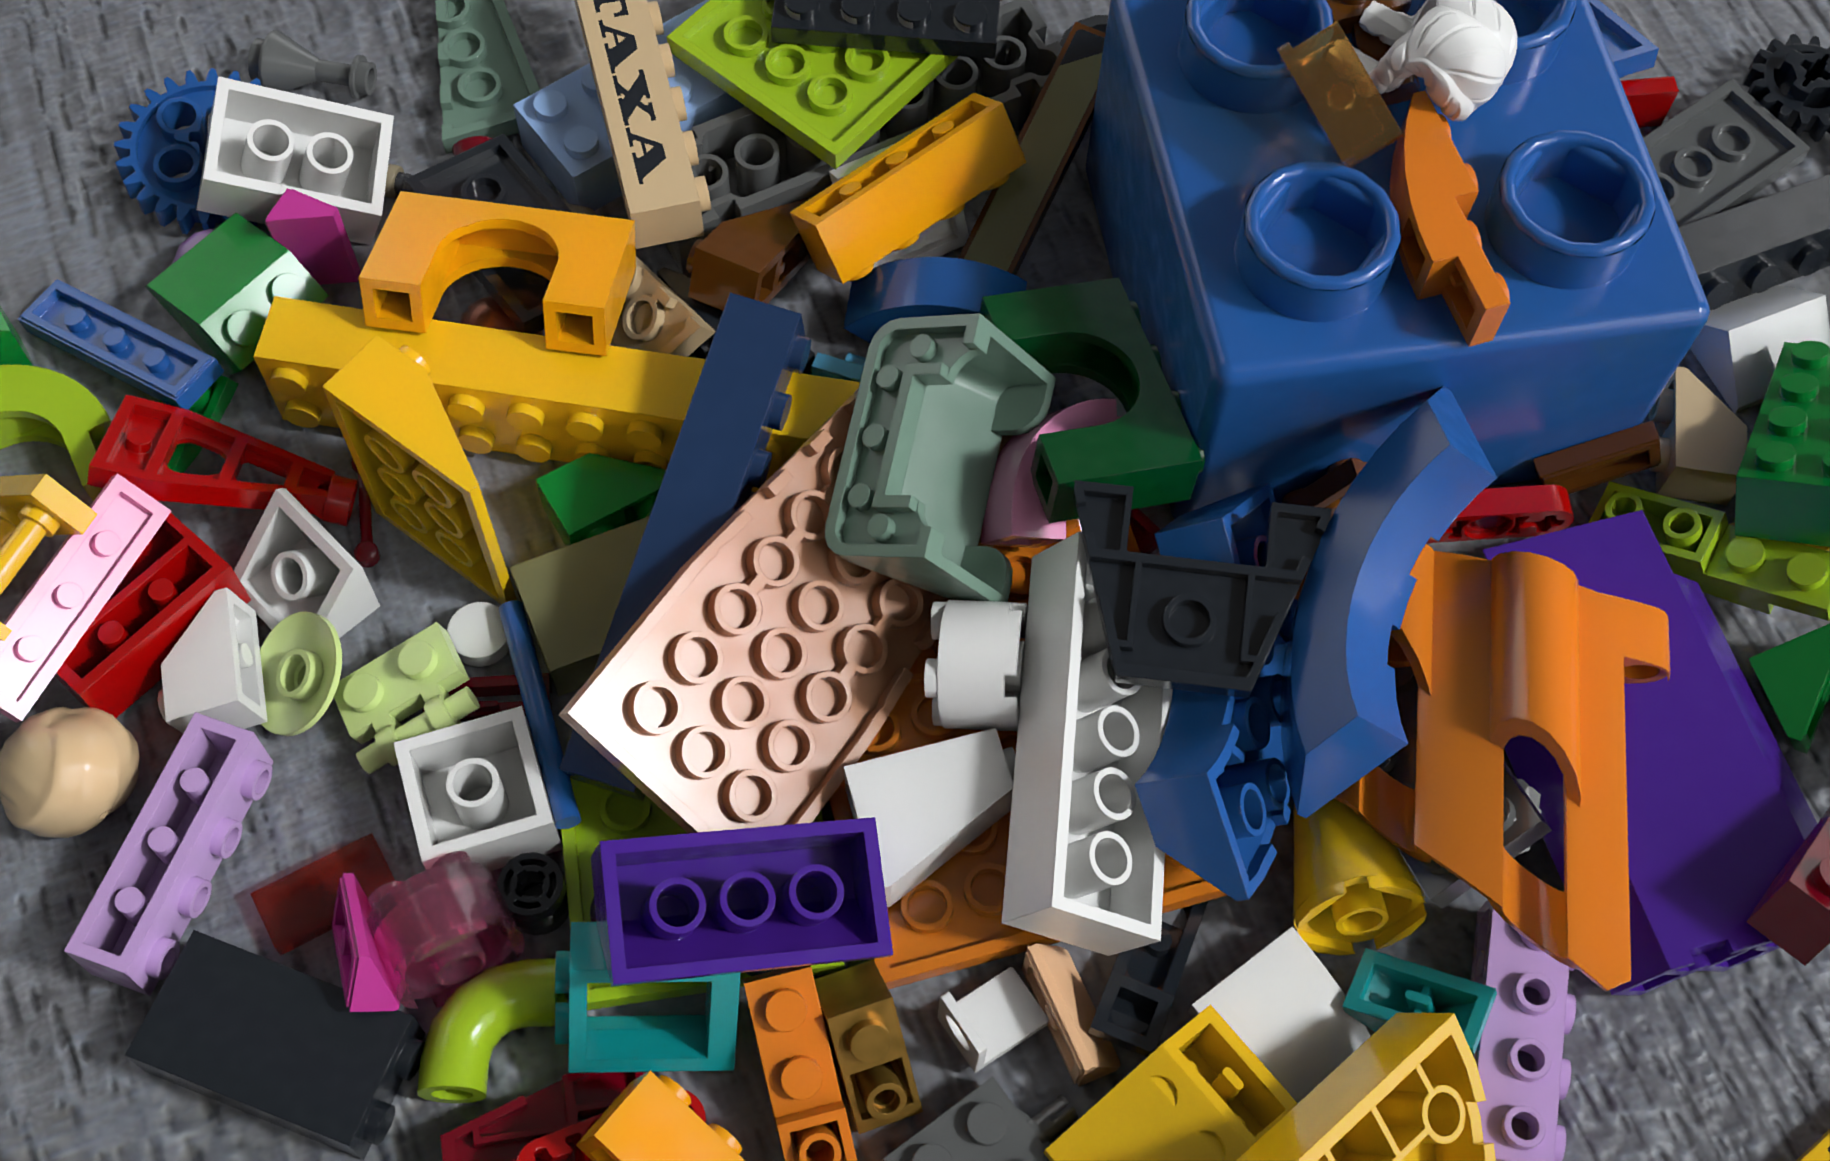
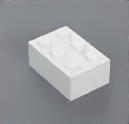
(284, 140)

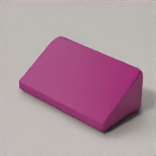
(314, 236)
(360, 965)

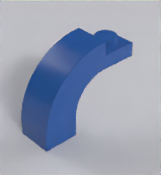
(923, 289)

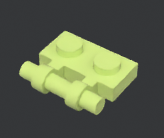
(397, 686)

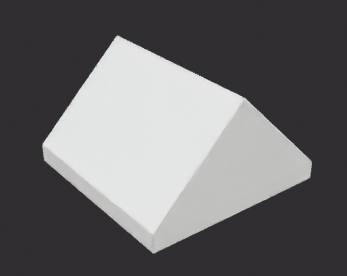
(1747, 336)
(300, 568)

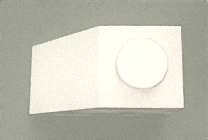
(215, 667)

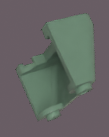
(927, 451)

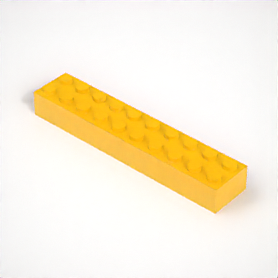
(515, 393)

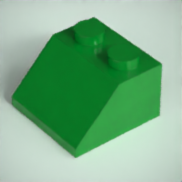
(227, 288)

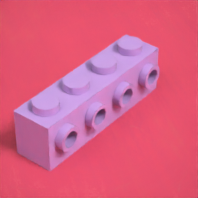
(172, 855)
(1521, 1042)

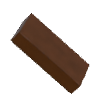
(1601, 459)

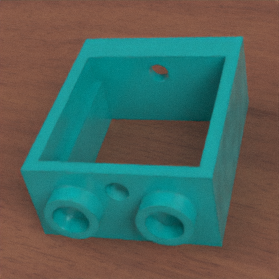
(639, 1042)

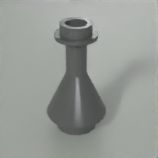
(287, 65)

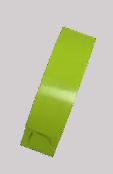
(54, 410)

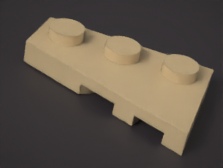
(658, 318)

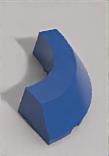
(1335, 675)
(1221, 759)

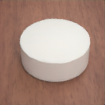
(478, 634)

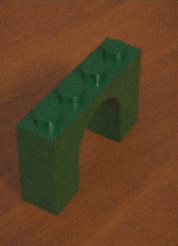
(1099, 335)

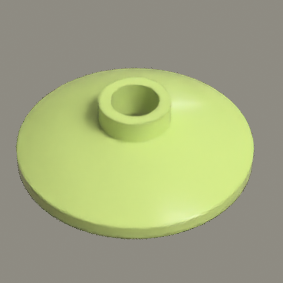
(299, 672)

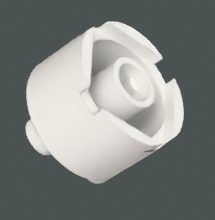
(977, 664)

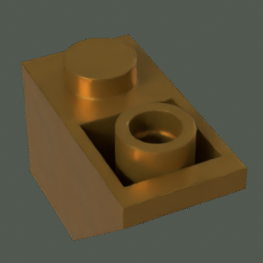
(868, 1046)

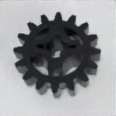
(1793, 84)

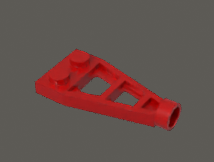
(147, 434)

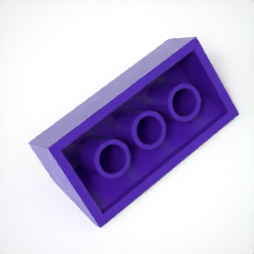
(740, 900)

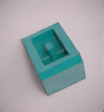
(1394, 985)

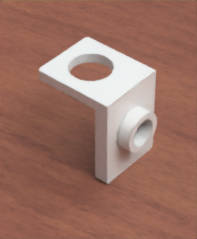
(991, 1018)

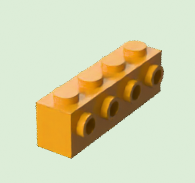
(909, 188)

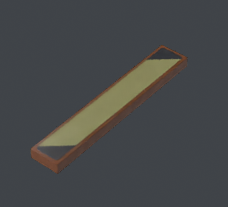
(1049, 145)

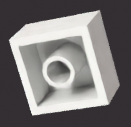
(478, 791)

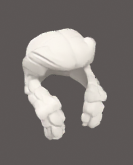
(1452, 44)

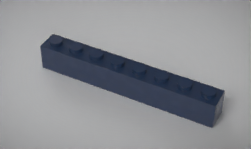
(708, 474)

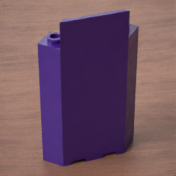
(1705, 777)

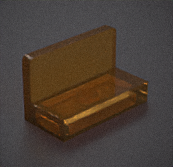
(1340, 95)

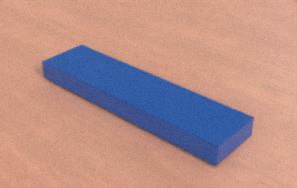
(121, 345)

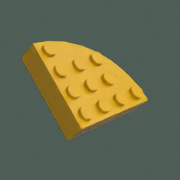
(1393, 1099)

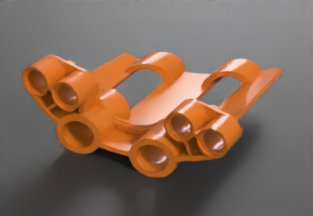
(1538, 657)

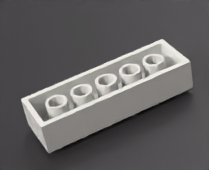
(1077, 830)

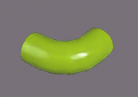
(475, 1020)

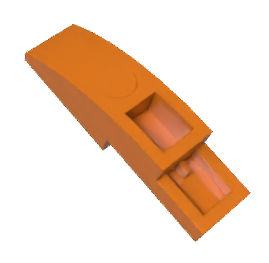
(1438, 243)
(798, 1066)

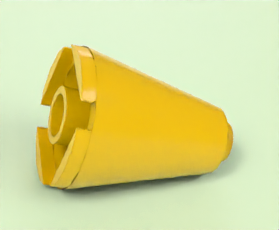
(1350, 884)

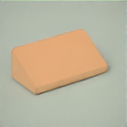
(1070, 1012)

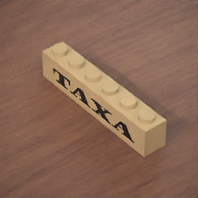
(644, 119)

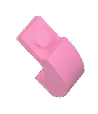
(1013, 507)

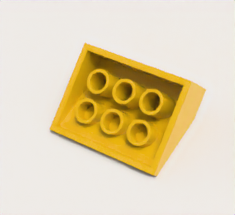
(416, 461)

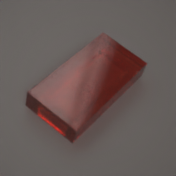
(304, 901)

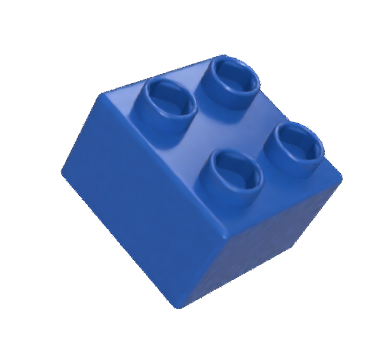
(1282, 269)

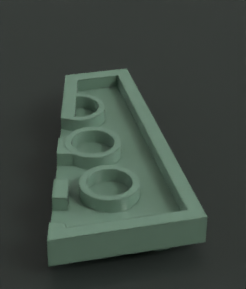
(480, 70)

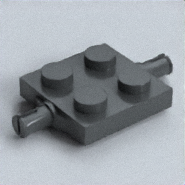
(986, 1129)

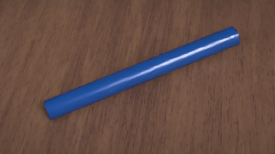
(539, 715)

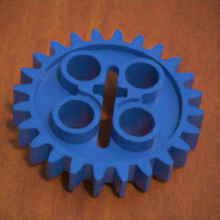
(157, 151)

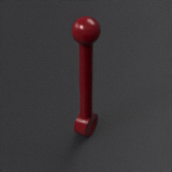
(366, 552)

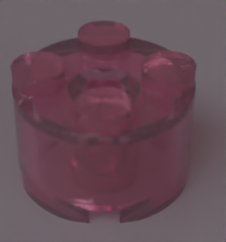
(441, 928)

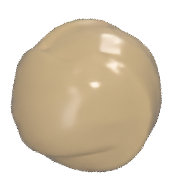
(67, 771)

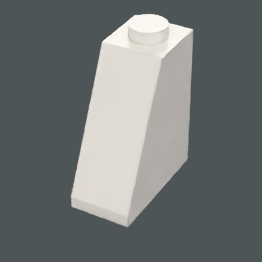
(931, 802)

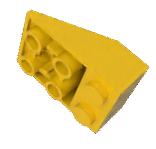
(1185, 1102)

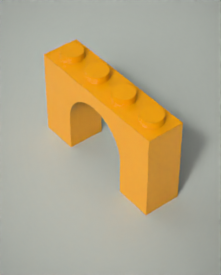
(442, 238)

